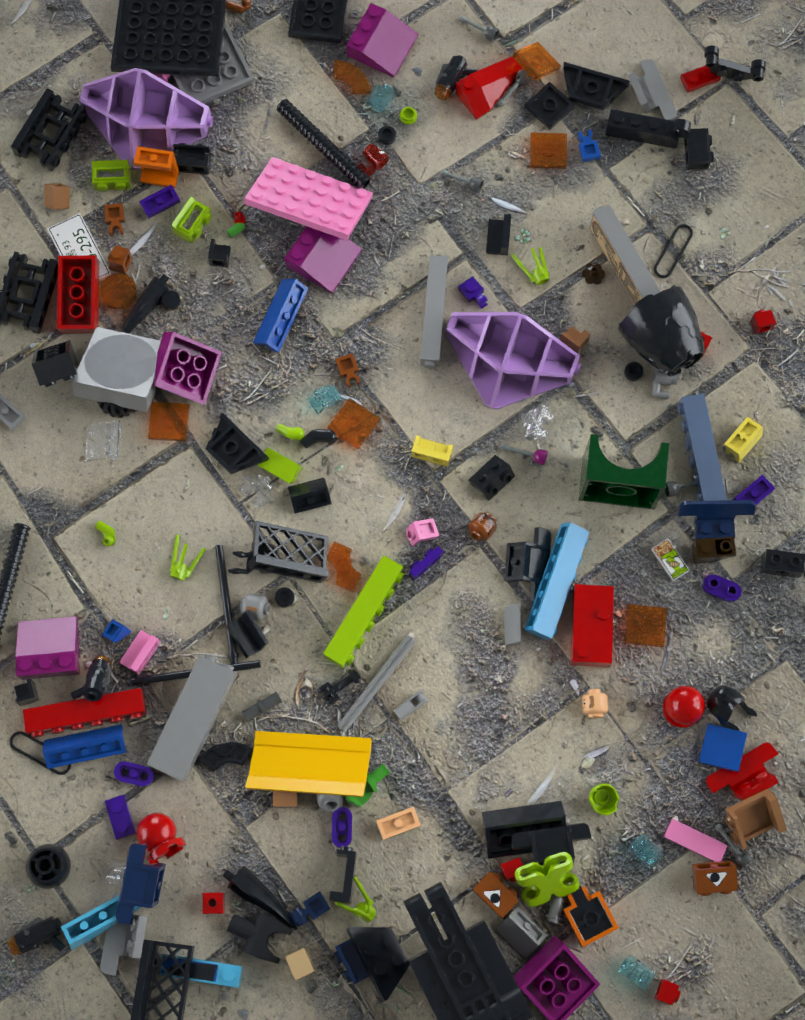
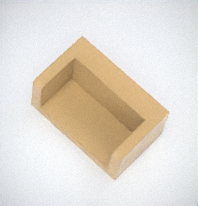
(300, 964)

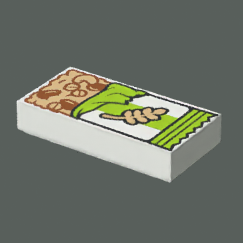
(670, 560)

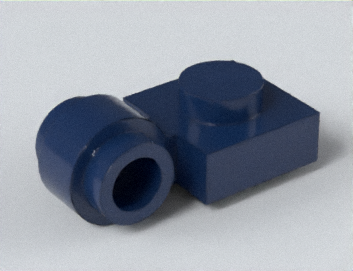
(315, 906)

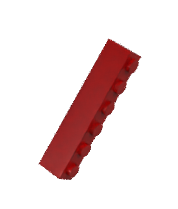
(82, 712)

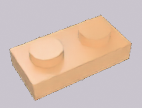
(398, 823)

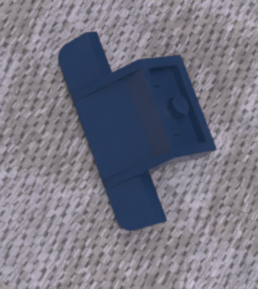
(716, 518)
(140, 884)

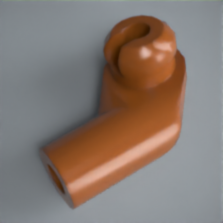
(243, 6)

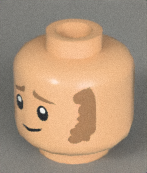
(594, 704)

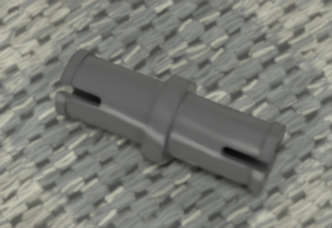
(262, 706)

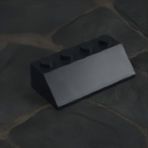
(503, 823)

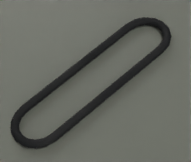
(684, 247)
(32, 758)

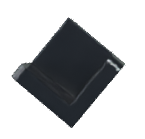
(219, 254)
(26, 693)

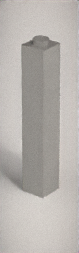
(434, 311)

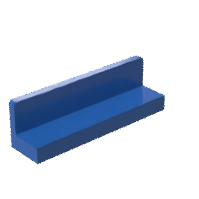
(281, 314)
(84, 746)

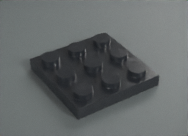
(318, 20)

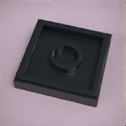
(549, 105)

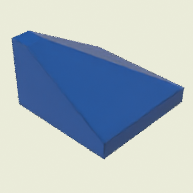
(115, 631)

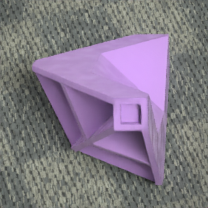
(143, 112)
(509, 356)

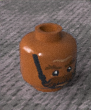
(482, 526)

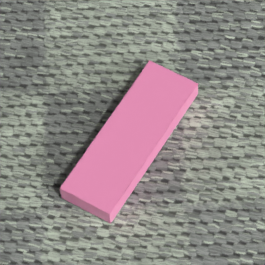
(695, 841)

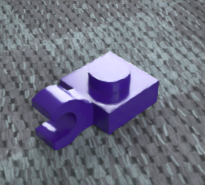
(473, 291)

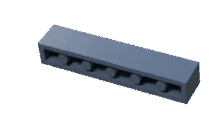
(702, 448)

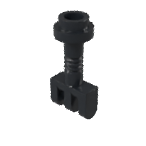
(332, 690)

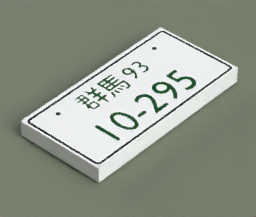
(75, 239)

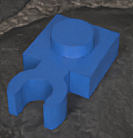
(588, 149)

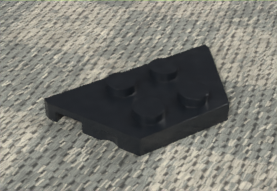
(591, 86)
(233, 447)
(380, 956)

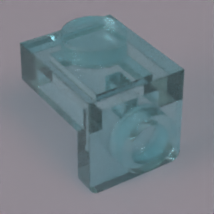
(381, 96)
(324, 398)
(646, 851)
(637, 972)

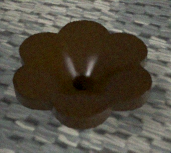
(591, 276)

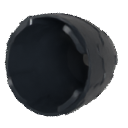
(664, 331)

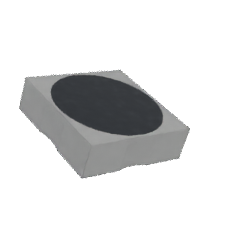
(118, 369)

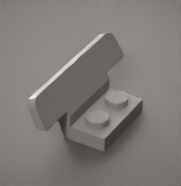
(652, 90)
(122, 941)

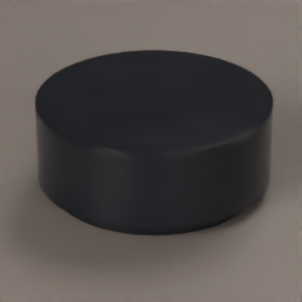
(387, 135)
(171, 300)
(633, 371)
(284, 597)

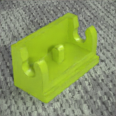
(281, 466)

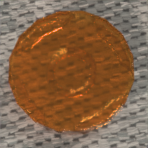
(118, 291)

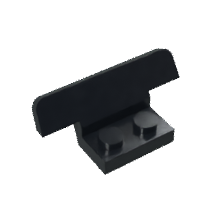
(528, 560)
(551, 840)

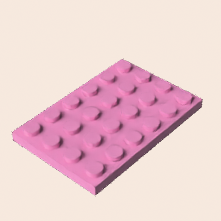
(308, 198)

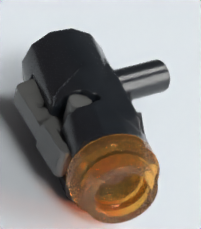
(450, 75)
(96, 680)
(35, 934)

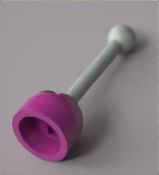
(539, 456)

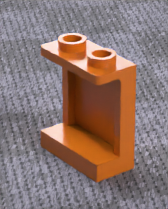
(157, 166)

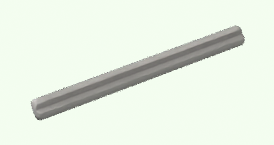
(376, 683)

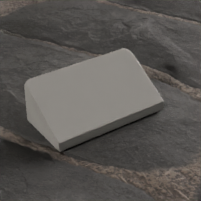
(512, 624)

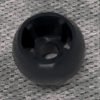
(35, 862)

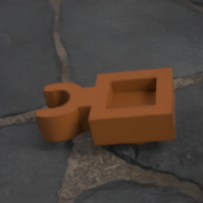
(114, 216)
(347, 368)

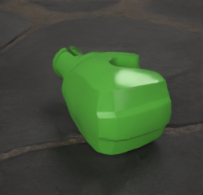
(372, 779)

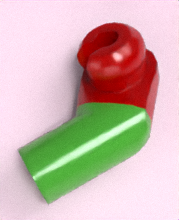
(239, 224)

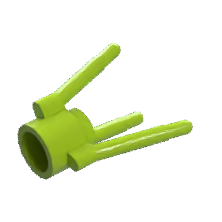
(540, 274)
(179, 570)
(363, 909)

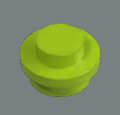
(408, 115)

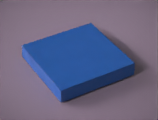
(723, 747)

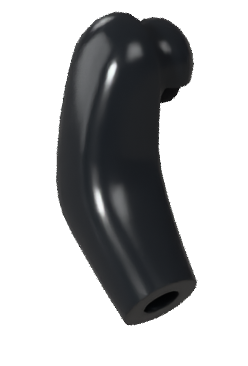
(319, 435)

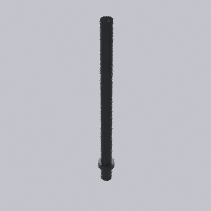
(233, 655)
(145, 679)

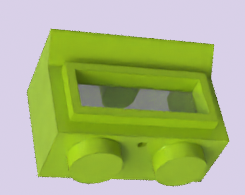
(111, 175)
(191, 220)

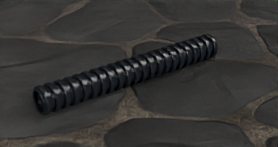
(322, 143)
(11, 567)

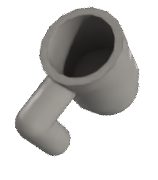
(659, 379)

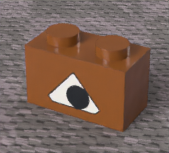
(714, 877)
(495, 894)

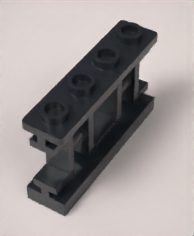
(37, 123)
(41, 295)

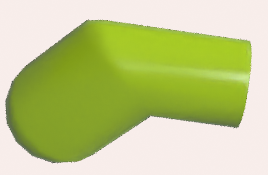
(290, 432)
(108, 533)

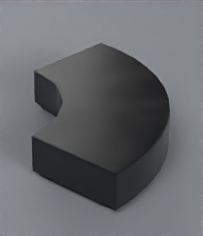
(225, 753)

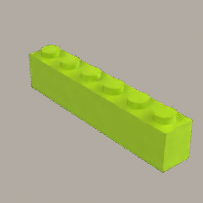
(363, 612)

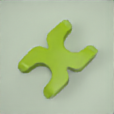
(547, 879)

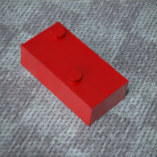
(78, 294)
(592, 625)

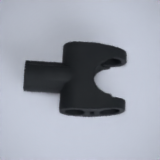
(257, 934)

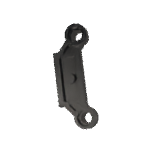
(731, 69)

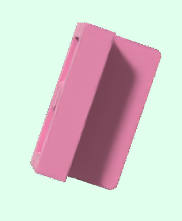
(140, 652)

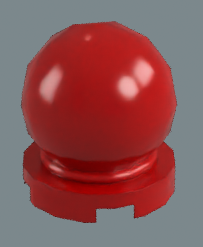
(683, 706)
(160, 836)

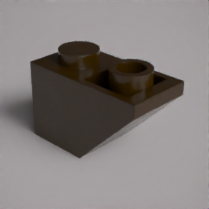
(713, 549)

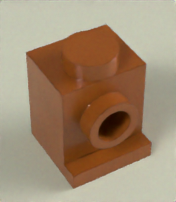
(120, 259)

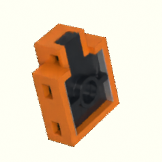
(589, 916)

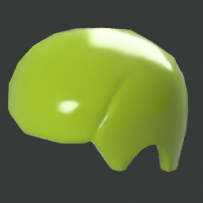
(603, 799)

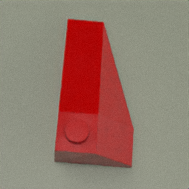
(485, 87)

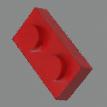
(698, 78)

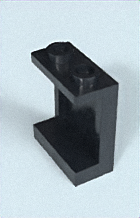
(346, 895)

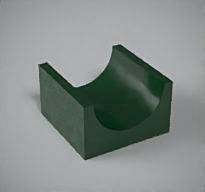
(620, 486)

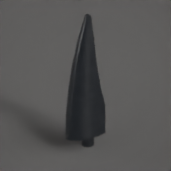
(146, 303)
(251, 889)

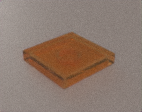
(536, 61)
(548, 150)
(169, 421)
(354, 423)
(645, 625)

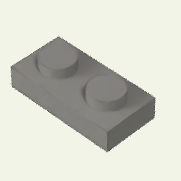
(10, 414)

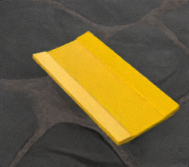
(309, 763)

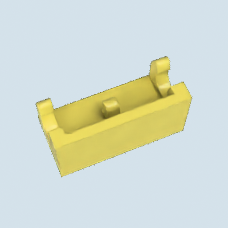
(743, 439)
(431, 451)

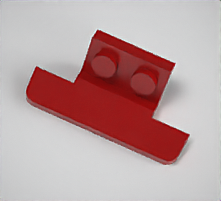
(751, 776)

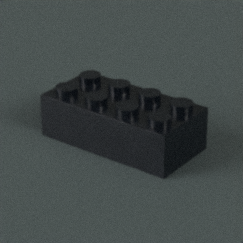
(55, 363)

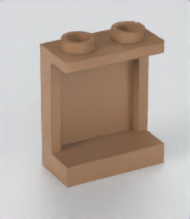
(754, 817)

